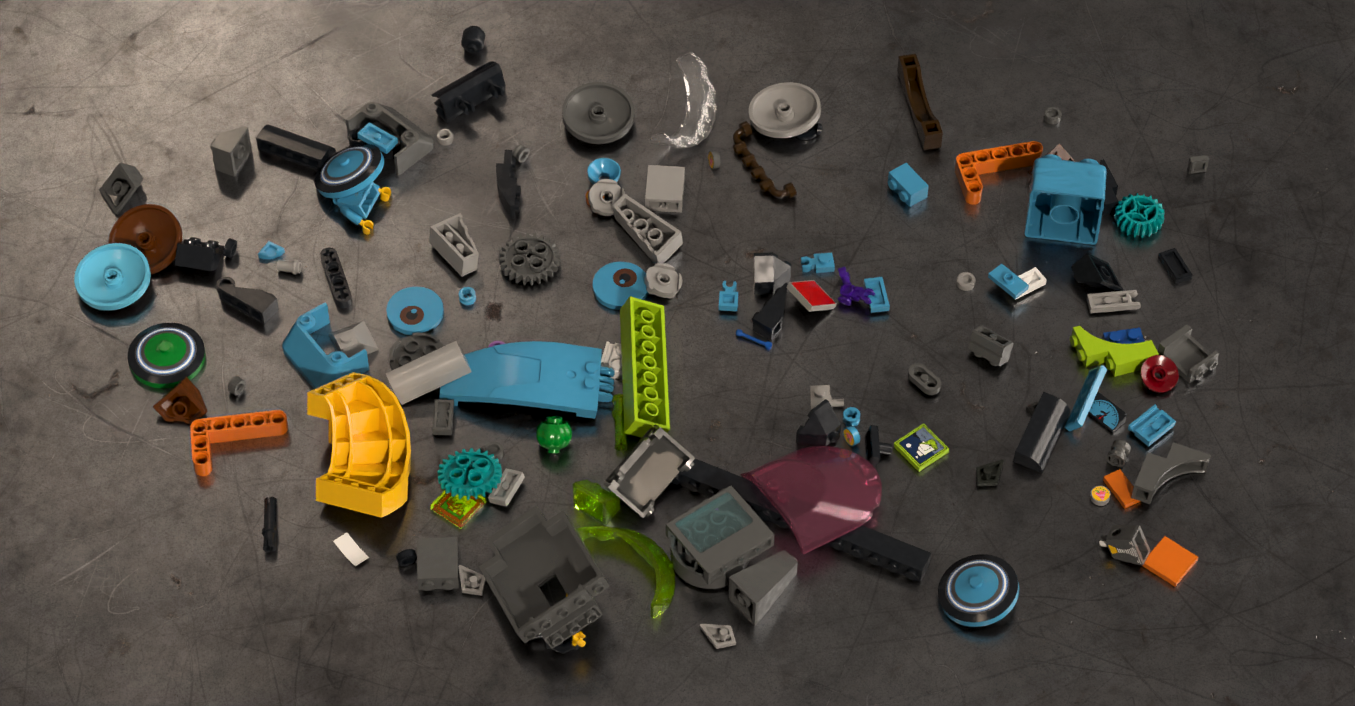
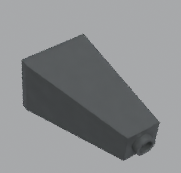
(761, 584)

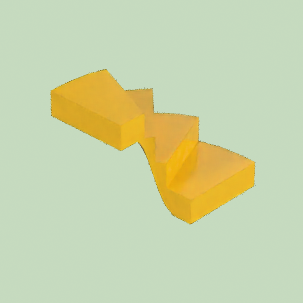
(367, 443)

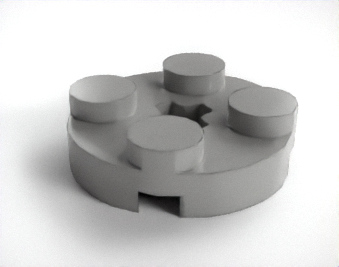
(596, 194)
(659, 288)

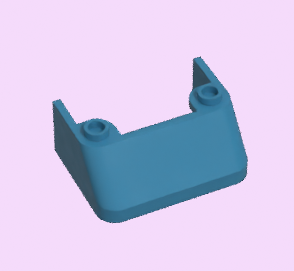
(311, 359)

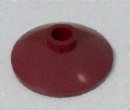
(1162, 366)

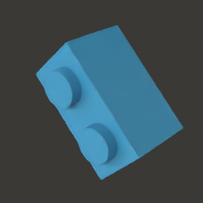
(908, 184)

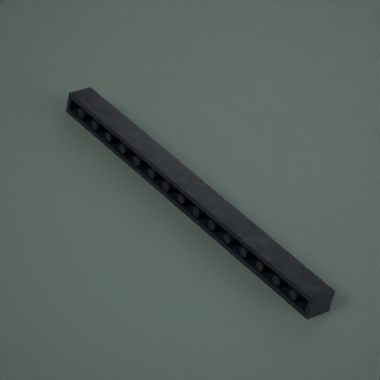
(860, 543)

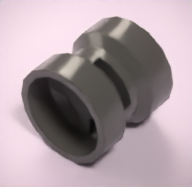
(1118, 453)

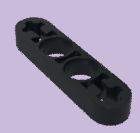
(336, 277)

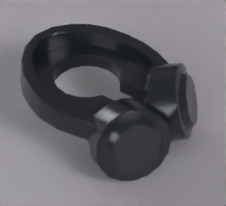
(816, 131)

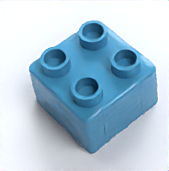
(1066, 200)

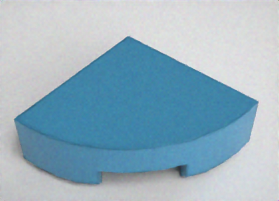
(271, 251)

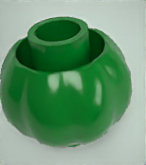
(554, 434)

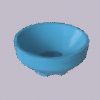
(603, 167)

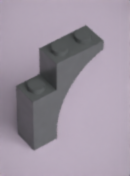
(1159, 470)

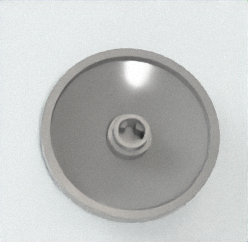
(784, 110)

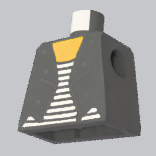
(1126, 543)

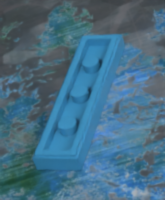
(1085, 398)

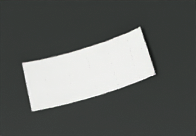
(350, 549)

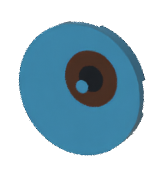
(617, 283)
(415, 310)

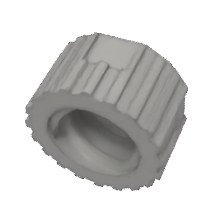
(444, 132)

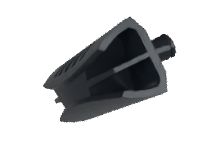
(469, 91)

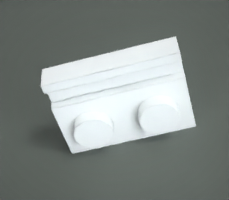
(613, 359)

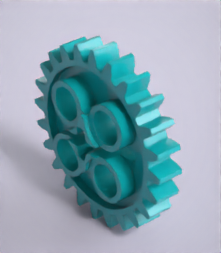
(481, 479)

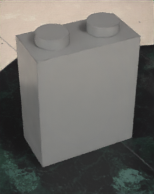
(665, 188)

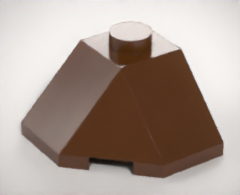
(181, 403)

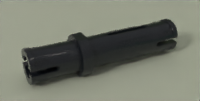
(269, 531)

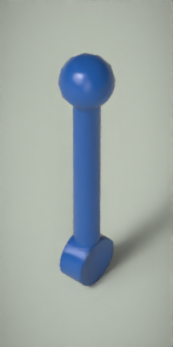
(767, 345)

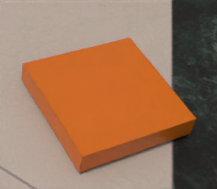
(1170, 561)

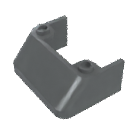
(416, 141)

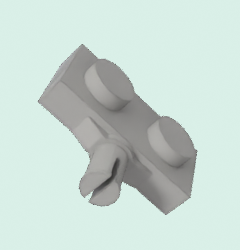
(822, 392)
(507, 488)

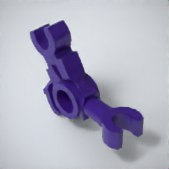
(851, 292)

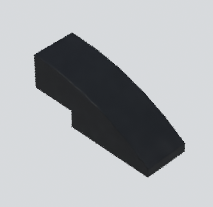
(1110, 193)

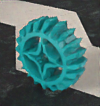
(1140, 211)

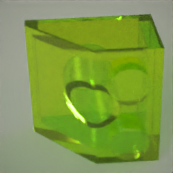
(595, 501)

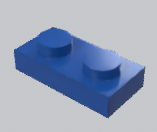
(1125, 336)

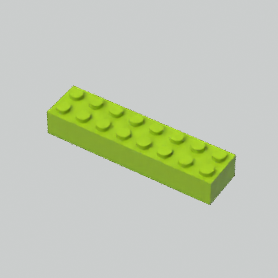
(644, 367)

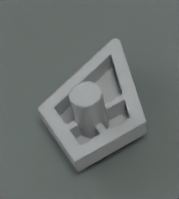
(471, 581)
(719, 635)

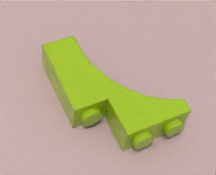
(1117, 356)

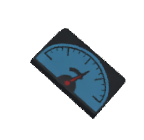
(1107, 413)

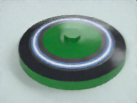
(166, 355)

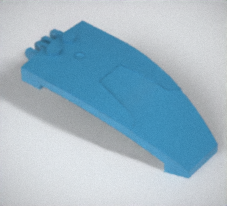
(535, 376)

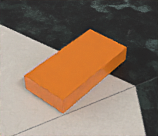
(1121, 488)

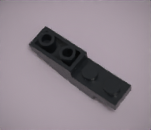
(507, 184)

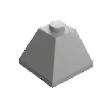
(353, 339)

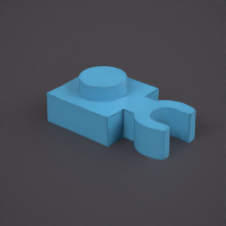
(820, 262)
(728, 297)

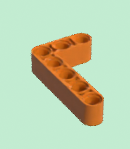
(974, 163)
(231, 428)

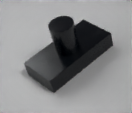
(874, 447)

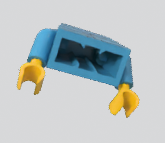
(359, 204)

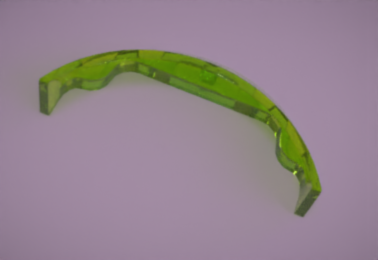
(650, 552)

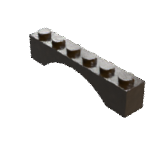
(925, 122)

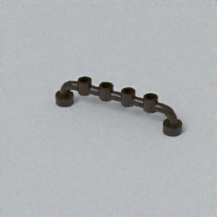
(757, 171)

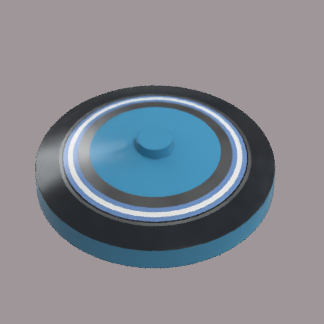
(349, 170)
(978, 590)

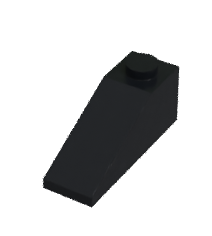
(250, 301)

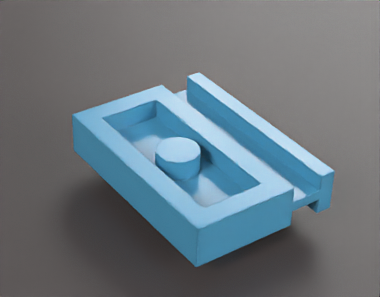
(1151, 425)

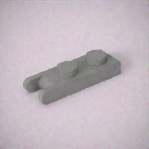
(1112, 301)

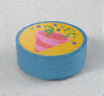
(851, 435)

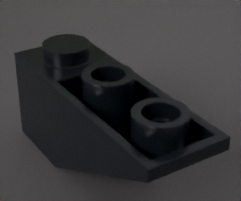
(770, 318)

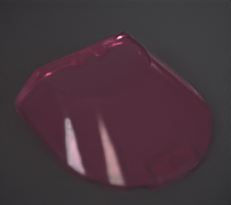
(819, 492)

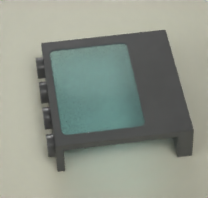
(721, 533)

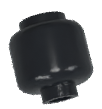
(473, 39)

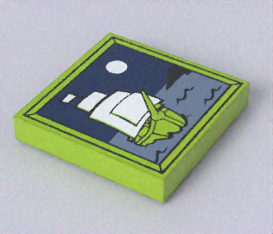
(921, 447)

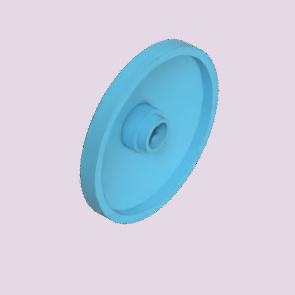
(112, 276)

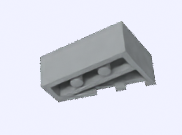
(454, 244)

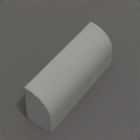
(428, 372)

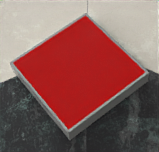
(811, 295)

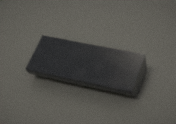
(293, 147)
(1042, 432)

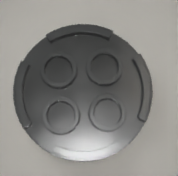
(412, 348)

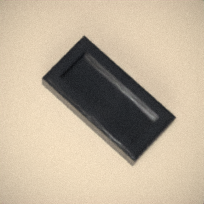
(1175, 266)

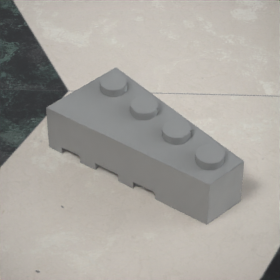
(647, 229)

